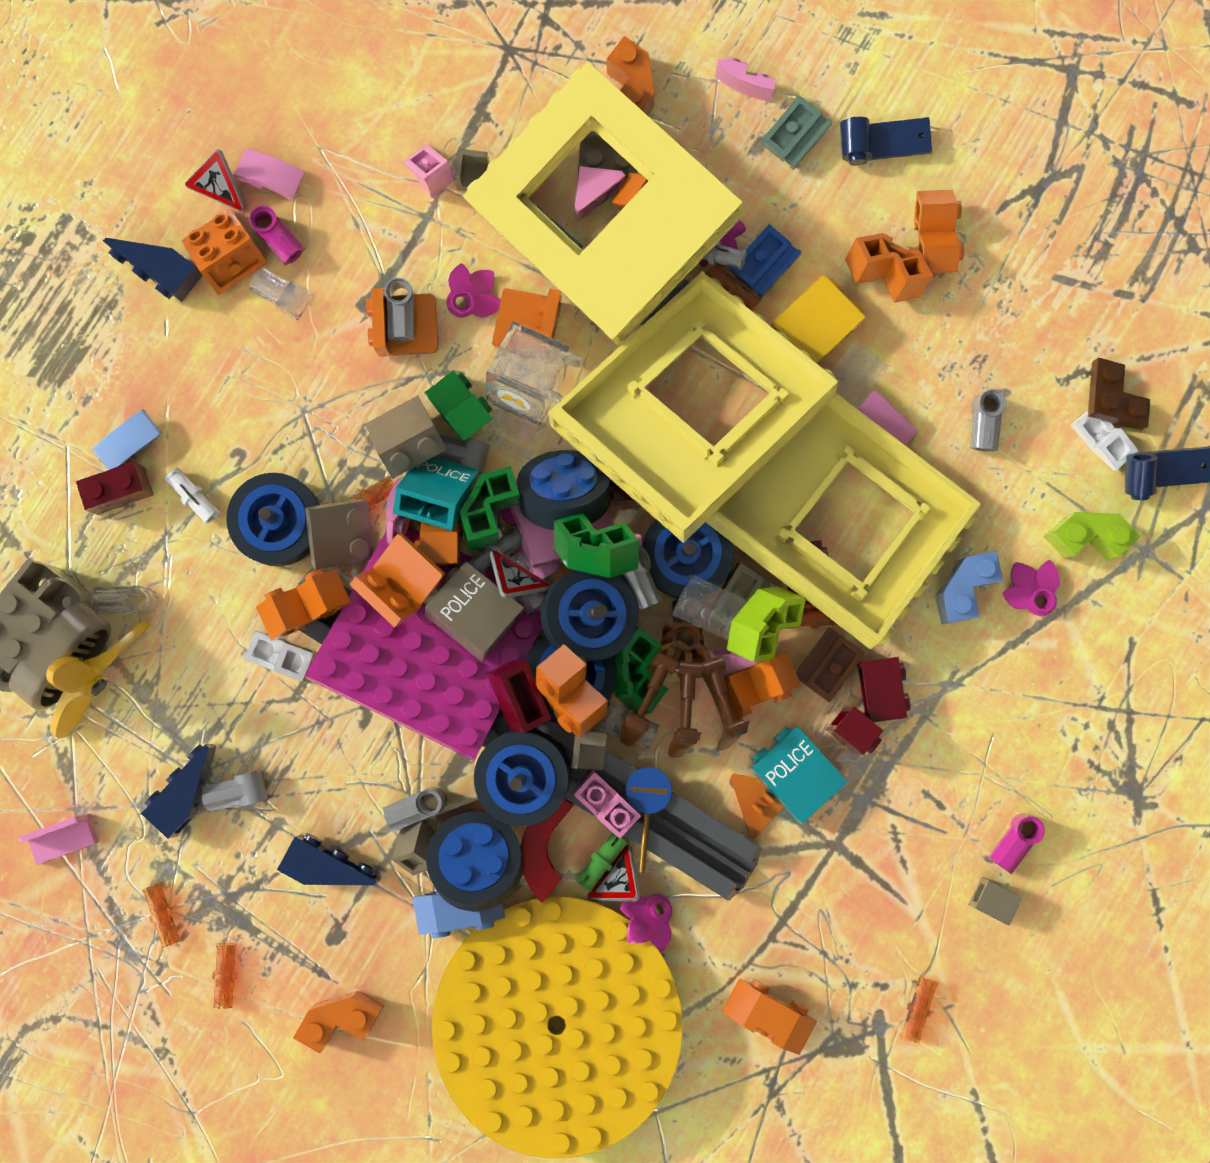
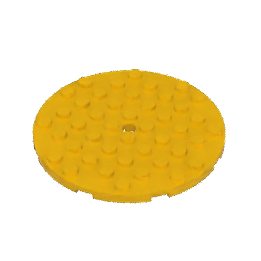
(544, 1088)

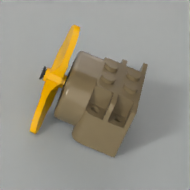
(54, 643)

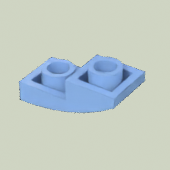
(127, 440)

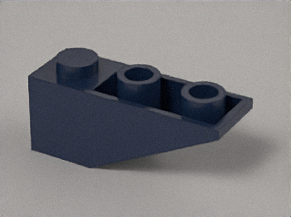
(161, 264)
(180, 800)
(316, 865)

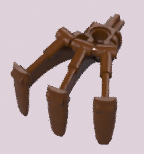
(688, 664)

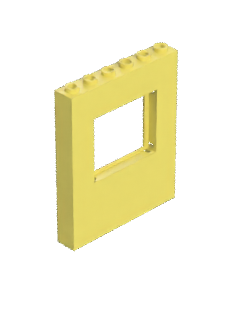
(646, 244)
(654, 450)
(794, 480)

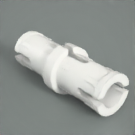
(179, 482)

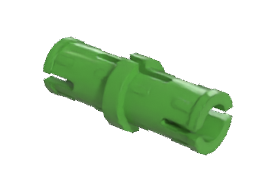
(601, 862)

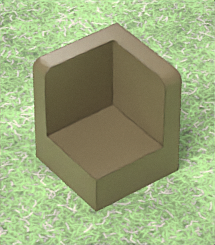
(469, 167)
(589, 751)
(412, 847)
(995, 901)

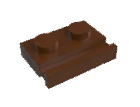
(829, 664)

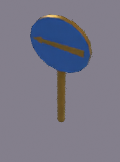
(648, 793)

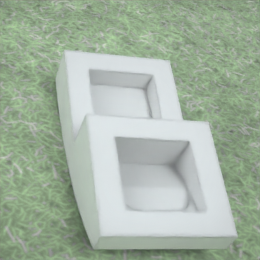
(1104, 440)
(278, 656)

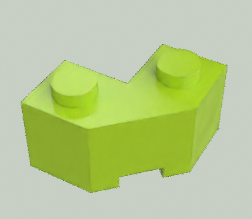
(1104, 531)
(758, 624)

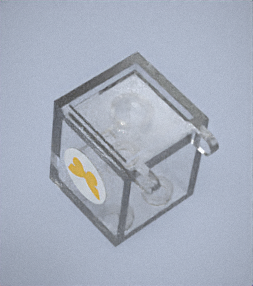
(528, 373)

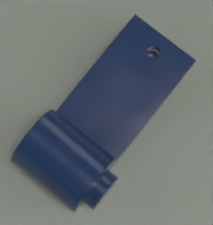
(883, 140)
(1165, 468)

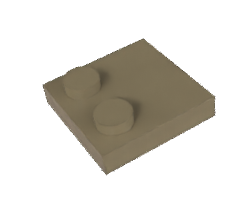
(339, 533)

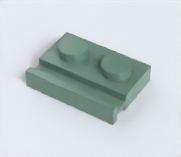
(796, 132)

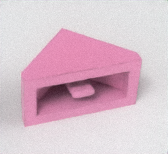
(430, 170)
(595, 188)

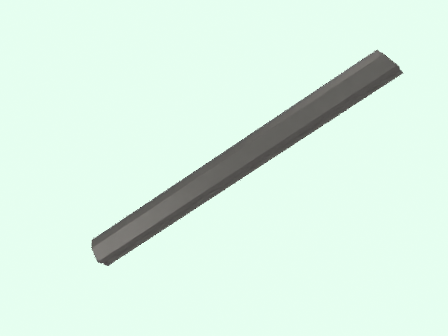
(676, 834)

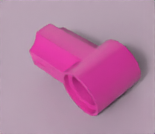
(276, 236)
(1014, 845)

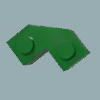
(458, 405)
(491, 493)
(598, 552)
(632, 673)

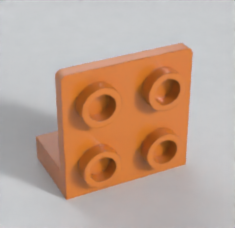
(223, 251)
(529, 310)
(399, 581)

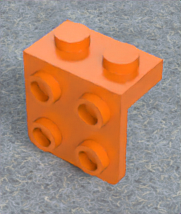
(424, 322)

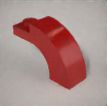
(538, 869)

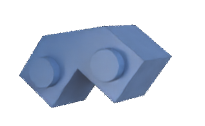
(956, 596)
(439, 917)

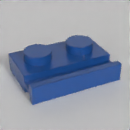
(766, 261)

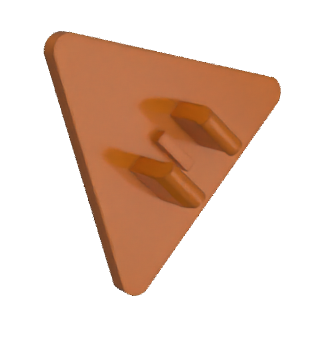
(755, 802)

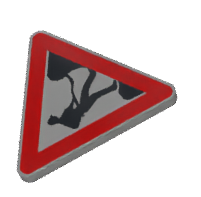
(216, 182)
(513, 578)
(619, 882)

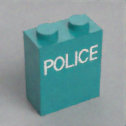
(435, 492)
(796, 773)

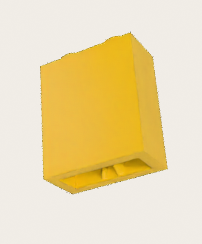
(820, 319)

